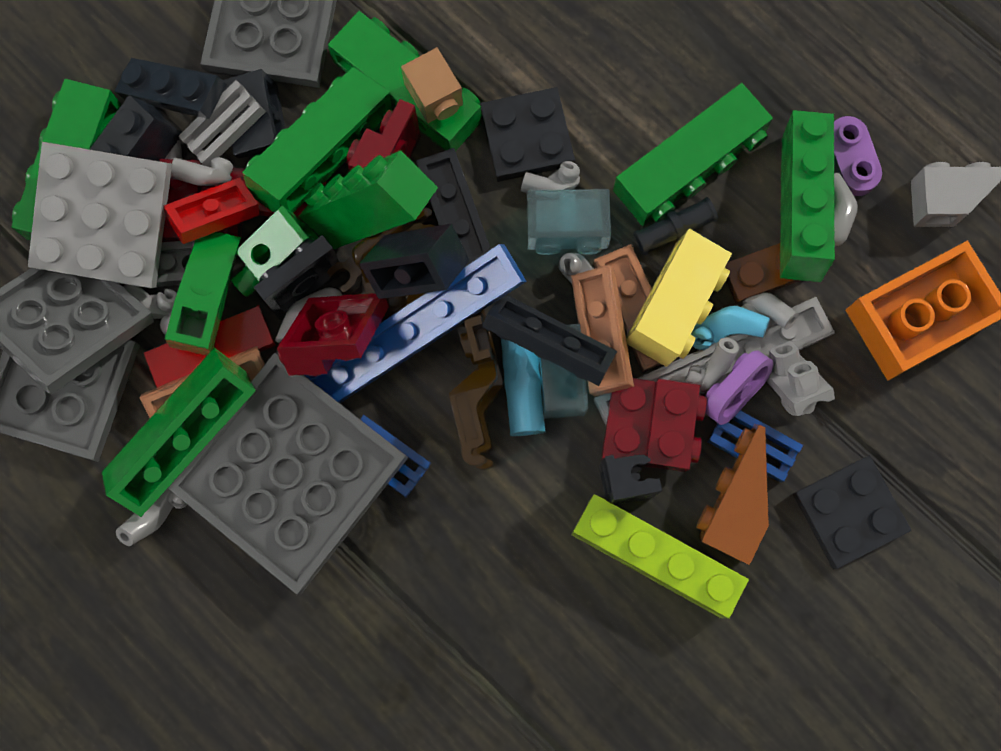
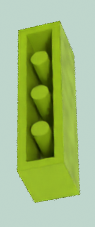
(660, 557)

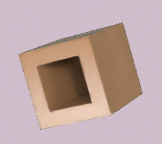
(432, 86)

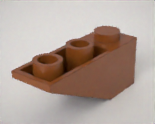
(741, 509)

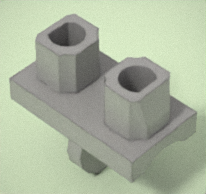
(797, 380)

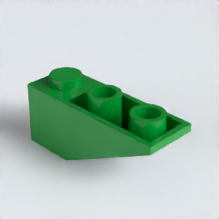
(202, 293)

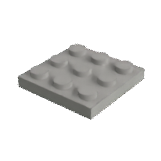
(99, 215)

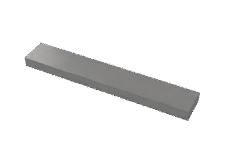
(808, 329)

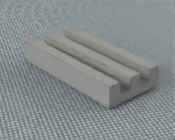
(203, 130)

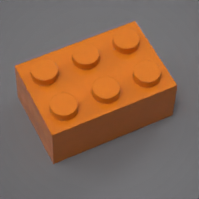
(927, 310)

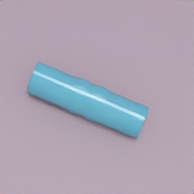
(522, 390)

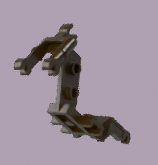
(477, 391)

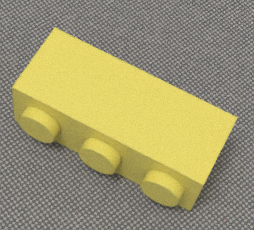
(679, 299)

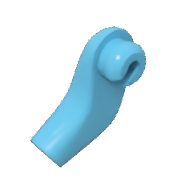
(727, 322)

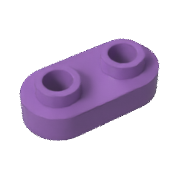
(855, 153)
(744, 381)

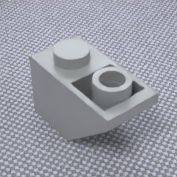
(948, 194)

